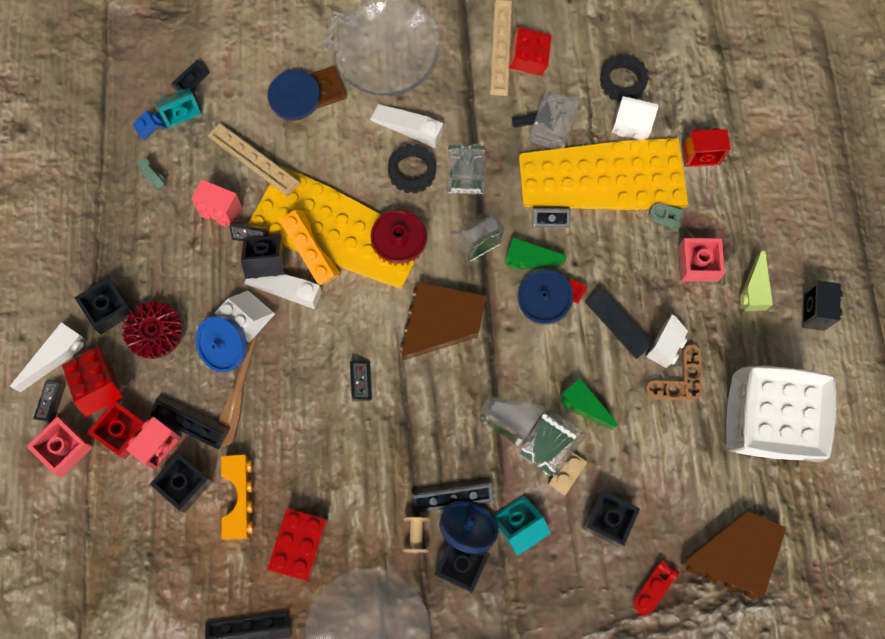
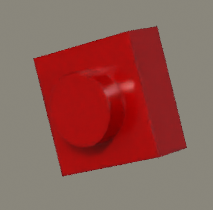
(578, 291)

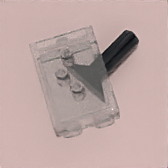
(552, 121)

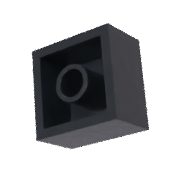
(263, 256)
(103, 305)
(821, 305)
(181, 483)
(611, 519)
(461, 567)

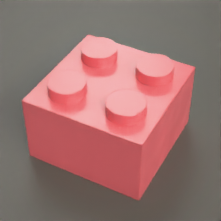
(216, 203)
(701, 259)
(153, 443)
(59, 447)

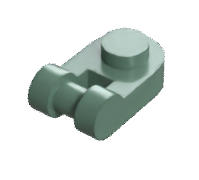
(154, 178)
(660, 212)

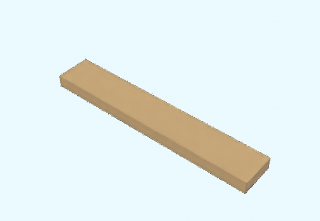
(501, 47)
(254, 159)

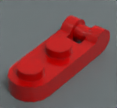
(654, 588)

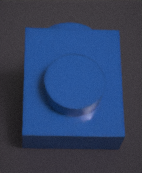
(148, 123)

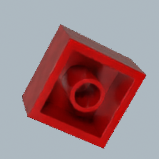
(530, 51)
(705, 147)
(116, 429)

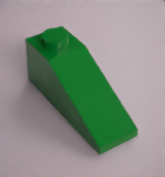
(529, 256)
(584, 403)

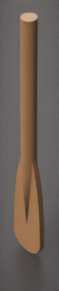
(232, 409)

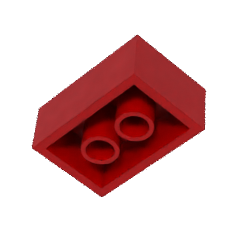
(91, 381)
(297, 545)

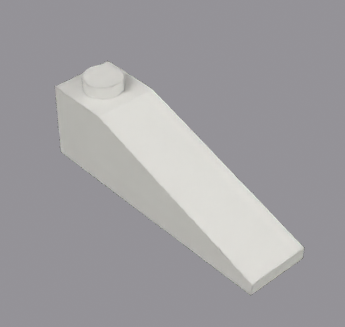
(410, 124)
(290, 288)
(55, 351)

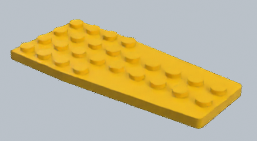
(605, 176)
(338, 225)

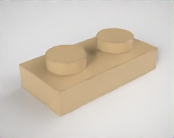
(564, 480)

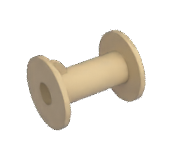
(416, 525)

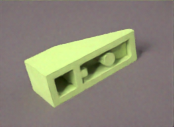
(757, 290)

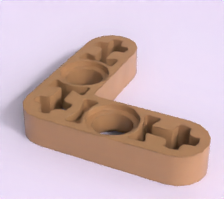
(682, 386)

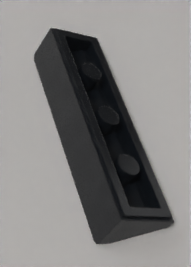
(619, 323)
(189, 421)
(440, 496)
(261, 626)

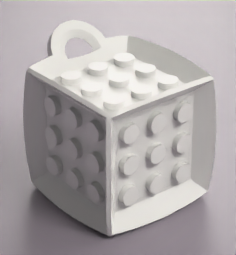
(781, 413)

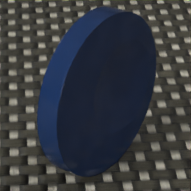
(293, 95)
(545, 297)
(468, 527)

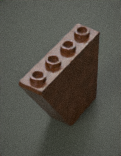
(440, 319)
(740, 554)

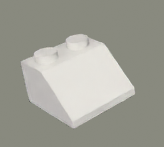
(634, 118)
(247, 313)
(668, 342)

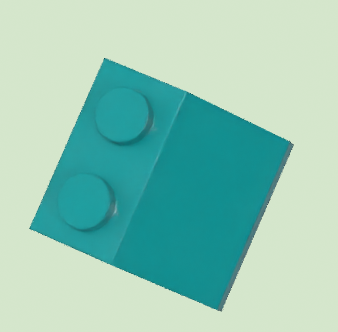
(178, 108)
(521, 525)

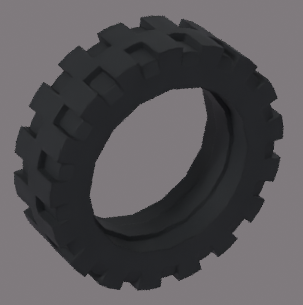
(631, 64)
(412, 151)

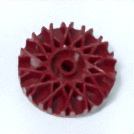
(400, 249)
(143, 321)

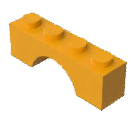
(317, 261)
(237, 523)

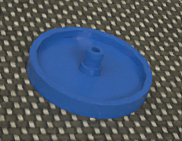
(221, 343)

